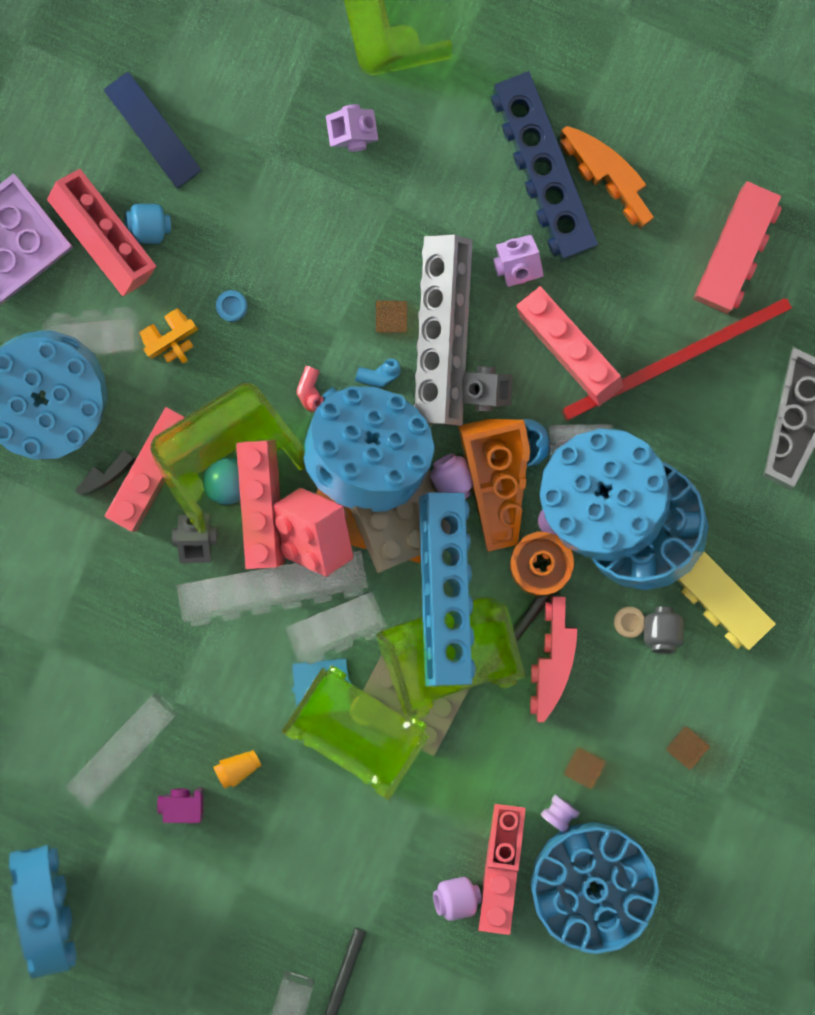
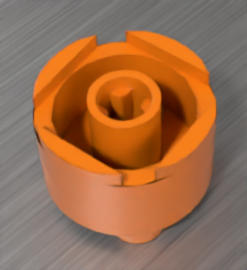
(550, 549)

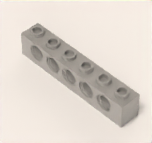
(452, 320)

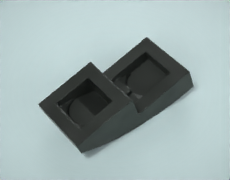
(99, 479)

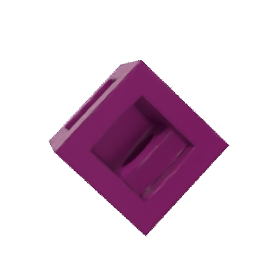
(182, 806)

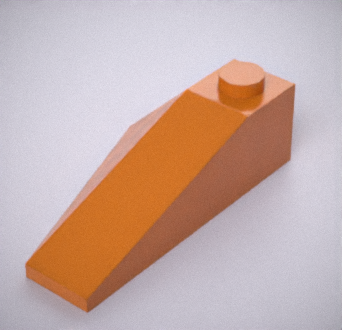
(497, 464)

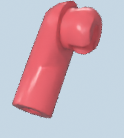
(306, 389)

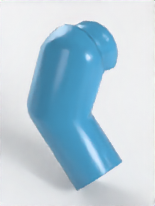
(381, 376)

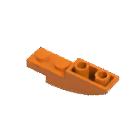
(601, 162)

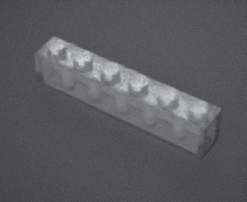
(267, 587)

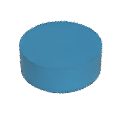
(231, 306)

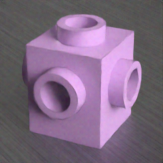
(352, 128)
(518, 260)

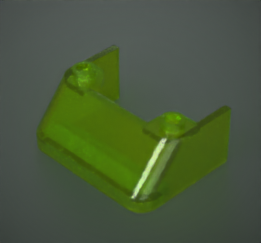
(384, 47)
(211, 435)

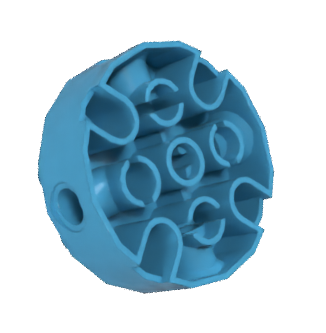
(73, 396)
(368, 448)
(636, 489)
(675, 547)
(624, 894)
(40, 911)

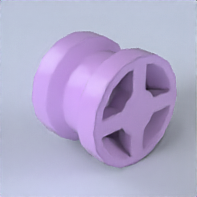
(560, 813)

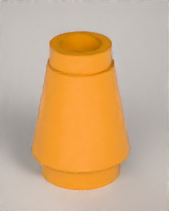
(236, 768)

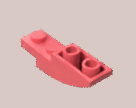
(553, 672)
(501, 869)

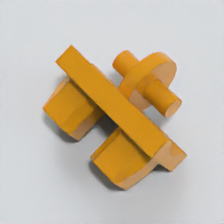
(181, 329)

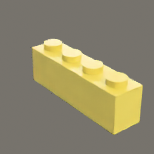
(725, 603)

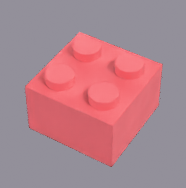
(313, 531)

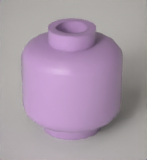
(452, 475)
(457, 898)

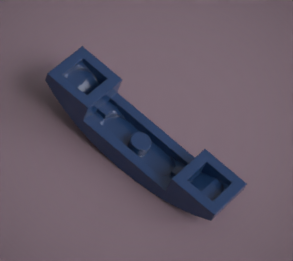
(152, 130)

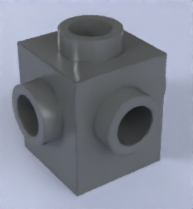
(487, 388)
(190, 543)

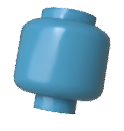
(147, 223)

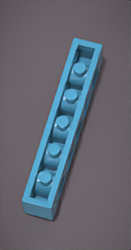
(434, 573)

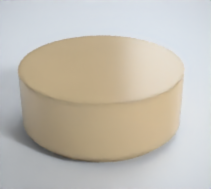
(629, 622)

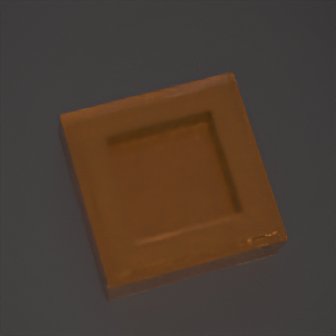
(391, 316)
(687, 747)
(584, 768)

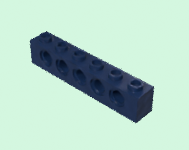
(522, 91)

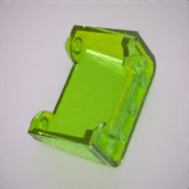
(493, 653)
(357, 731)

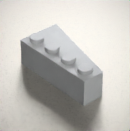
(794, 424)

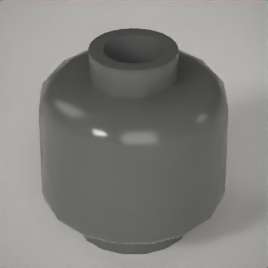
(664, 630)

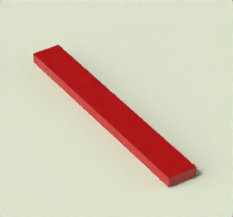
(685, 354)

